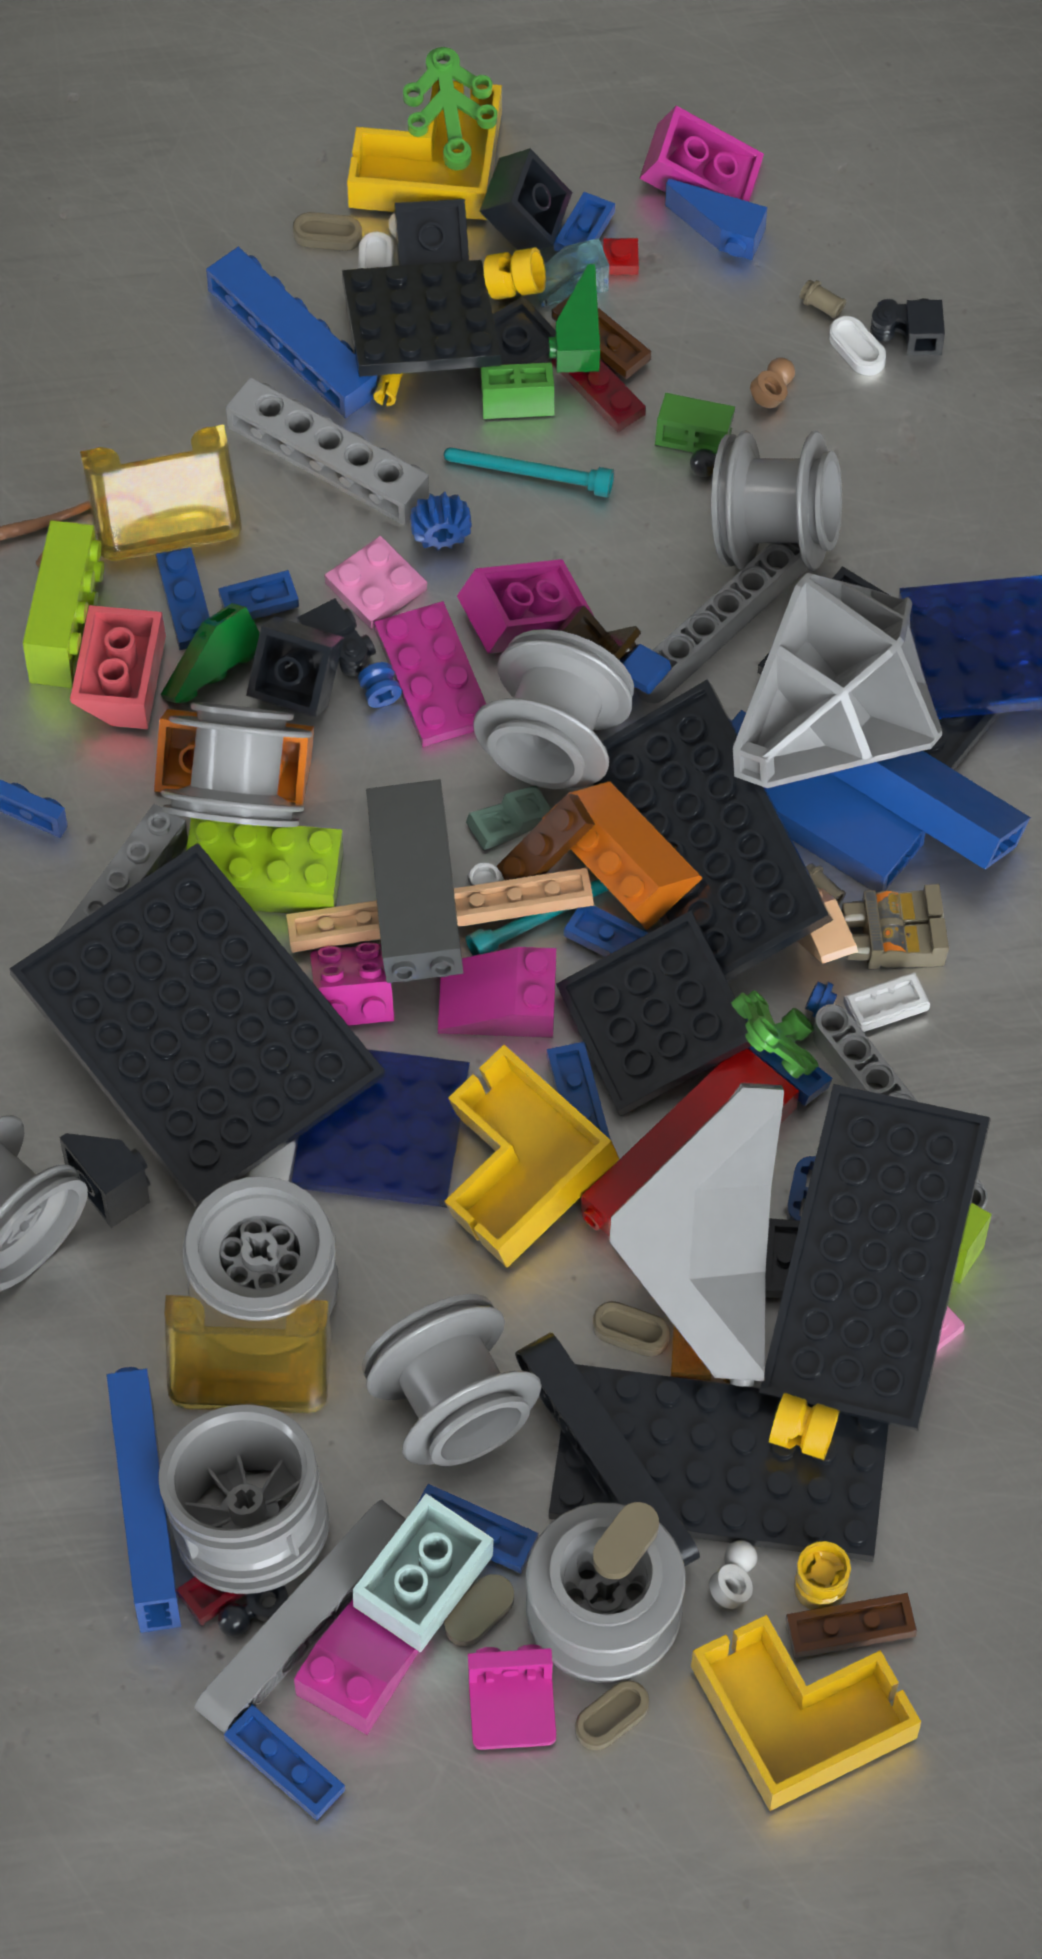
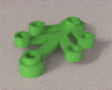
(449, 100)
(778, 1037)

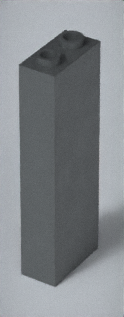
(414, 881)

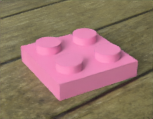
(375, 582)

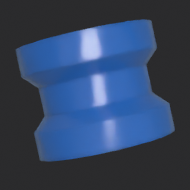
(379, 684)

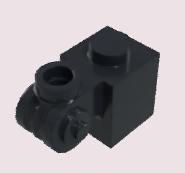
(917, 320)
(341, 622)

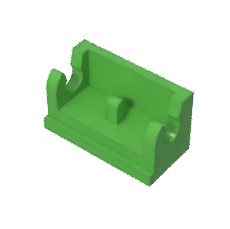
(517, 390)
(692, 423)

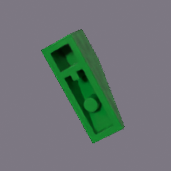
(577, 329)

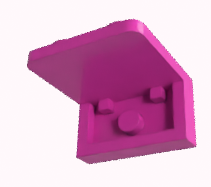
(354, 982)
(511, 1697)

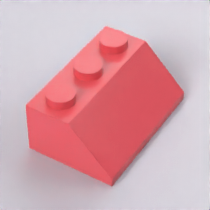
(119, 665)

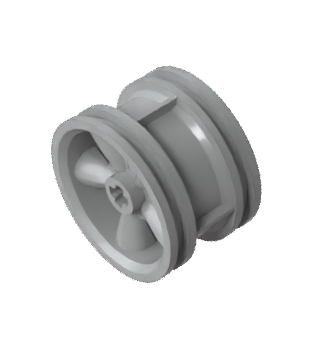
(246, 1540)

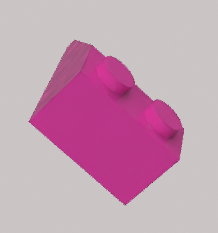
(700, 156)
(518, 600)
(501, 994)
(354, 1669)

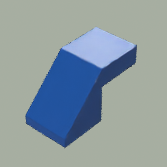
(646, 668)

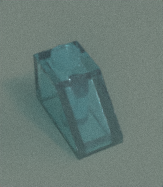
(567, 267)

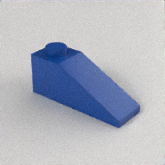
(722, 220)

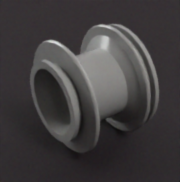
(775, 500)
(559, 696)
(236, 767)
(34, 1207)
(262, 1220)
(451, 1380)
(598, 1638)

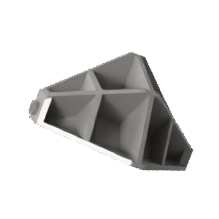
(836, 687)
(703, 1233)

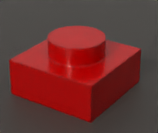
(622, 255)

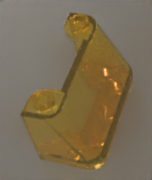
(163, 499)
(247, 1365)

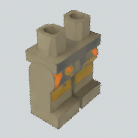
(899, 928)

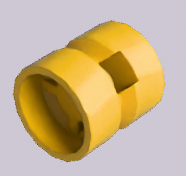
(514, 273)
(804, 1426)
(822, 1575)

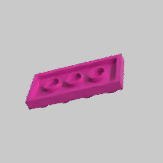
(432, 672)

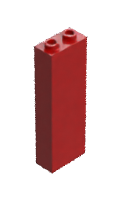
(674, 1131)

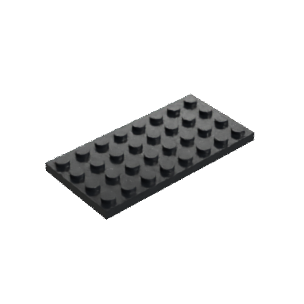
(682, 780)
(875, 1256)
(723, 1476)

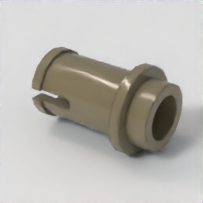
(821, 298)
(824, 882)

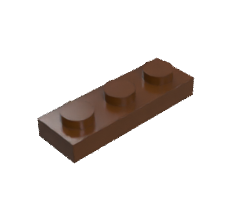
(617, 345)
(548, 840)
(851, 1625)

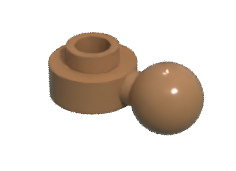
(770, 386)

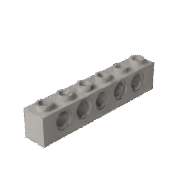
(249, 416)
(149, 847)

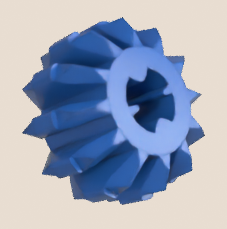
(440, 521)

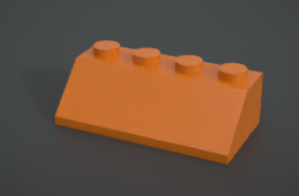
(176, 756)
(631, 855)

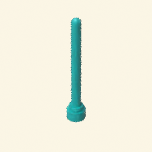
(596, 480)
(489, 941)

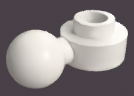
(731, 1583)

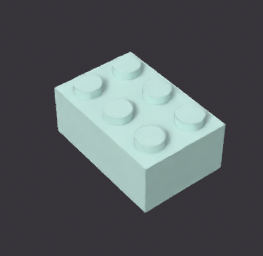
(423, 1572)

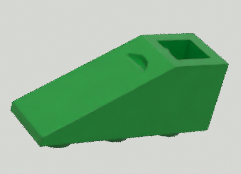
(217, 646)

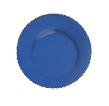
(819, 997)

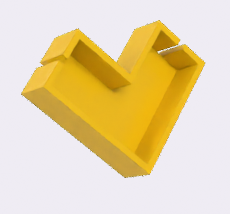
(406, 168)
(541, 1158)
(794, 1732)

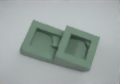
(515, 816)

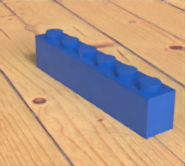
(290, 331)

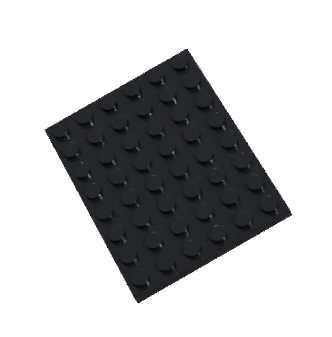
(197, 1024)

